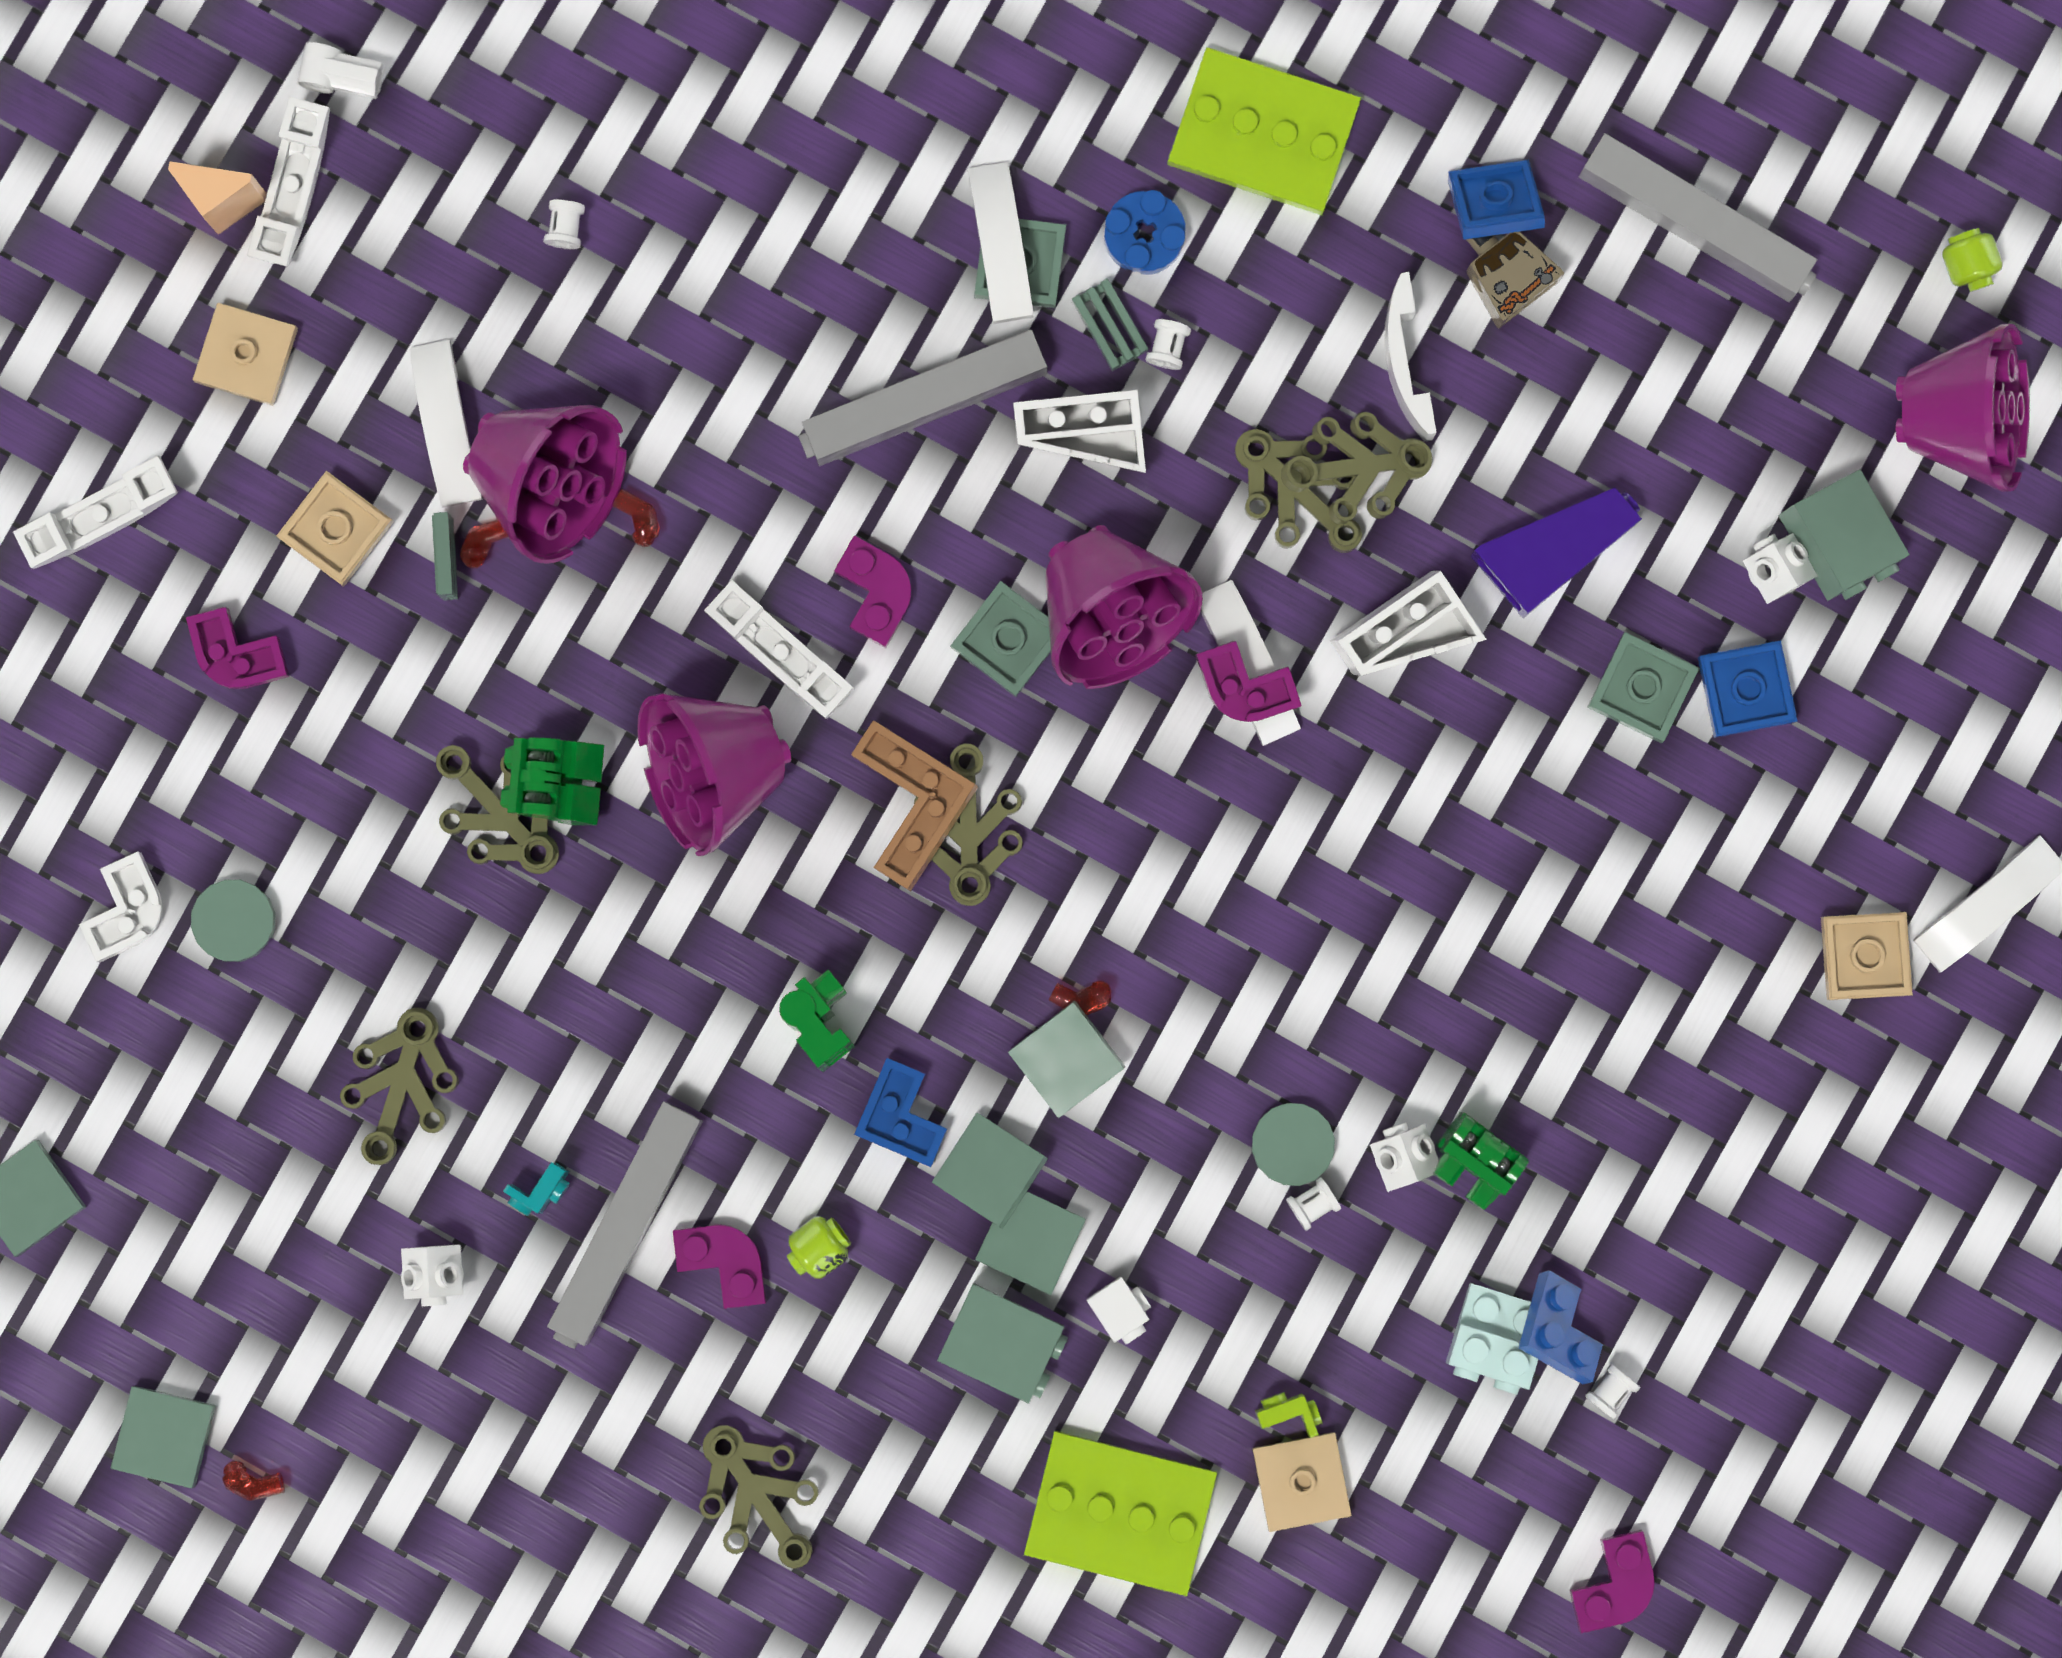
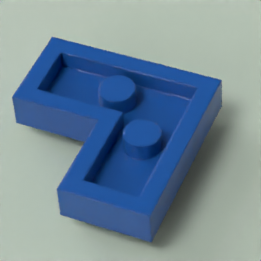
(888, 1119)
(1550, 1333)

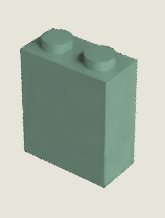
(1845, 536)
(1003, 1344)

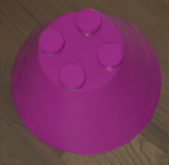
(1970, 408)
(548, 475)
(1114, 608)
(709, 765)

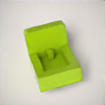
(1279, 1409)

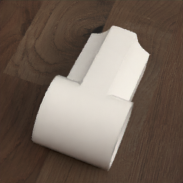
(328, 70)

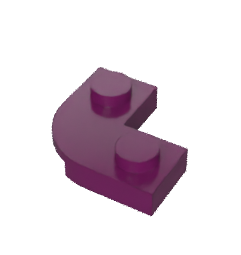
(887, 588)
(227, 662)
(1245, 697)
(730, 1251)
(1626, 1592)

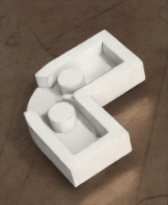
(136, 910)

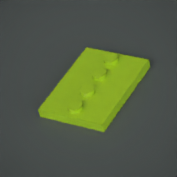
(1263, 131)
(1120, 1513)

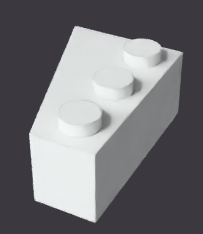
(1085, 427)
(1409, 626)

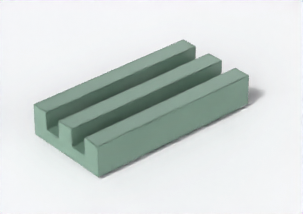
(1093, 295)
(444, 556)

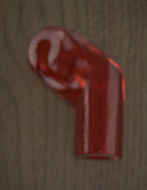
(643, 517)
(479, 541)
(1089, 999)
(247, 1486)

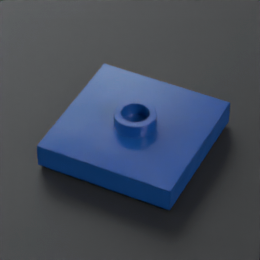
(1496, 199)
(1747, 689)

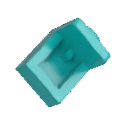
(549, 1188)

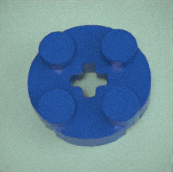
(1153, 210)

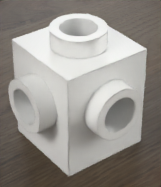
(1779, 566)
(1404, 1156)
(432, 1273)

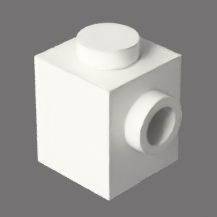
(1120, 1310)

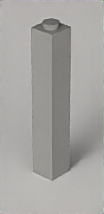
(1699, 219)
(923, 398)
(624, 1225)

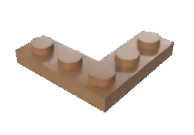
(940, 801)

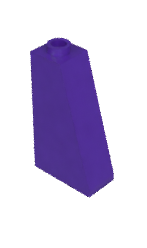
(1551, 551)

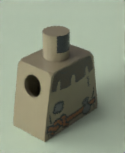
(1510, 274)

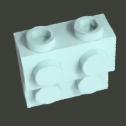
(1489, 1340)

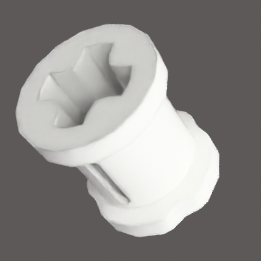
(564, 224)
(1168, 344)
(1313, 1204)
(1612, 1391)

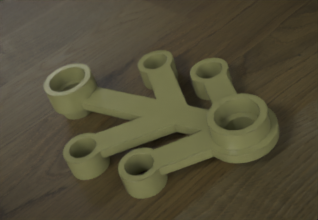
(1363, 465)
(1286, 507)
(497, 819)
(971, 834)
(401, 1079)
(754, 1490)

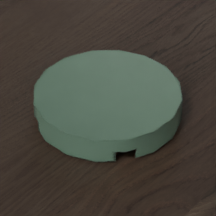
(233, 920)
(1293, 1144)

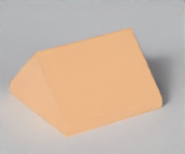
(218, 193)

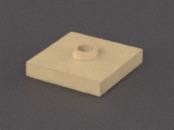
(245, 354)
(335, 528)
(1866, 956)
(1301, 1482)

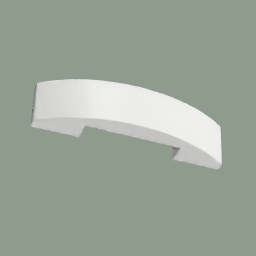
(291, 183)
(1001, 242)
(1415, 407)
(443, 421)
(97, 515)
(1231, 621)
(778, 650)
(1990, 905)

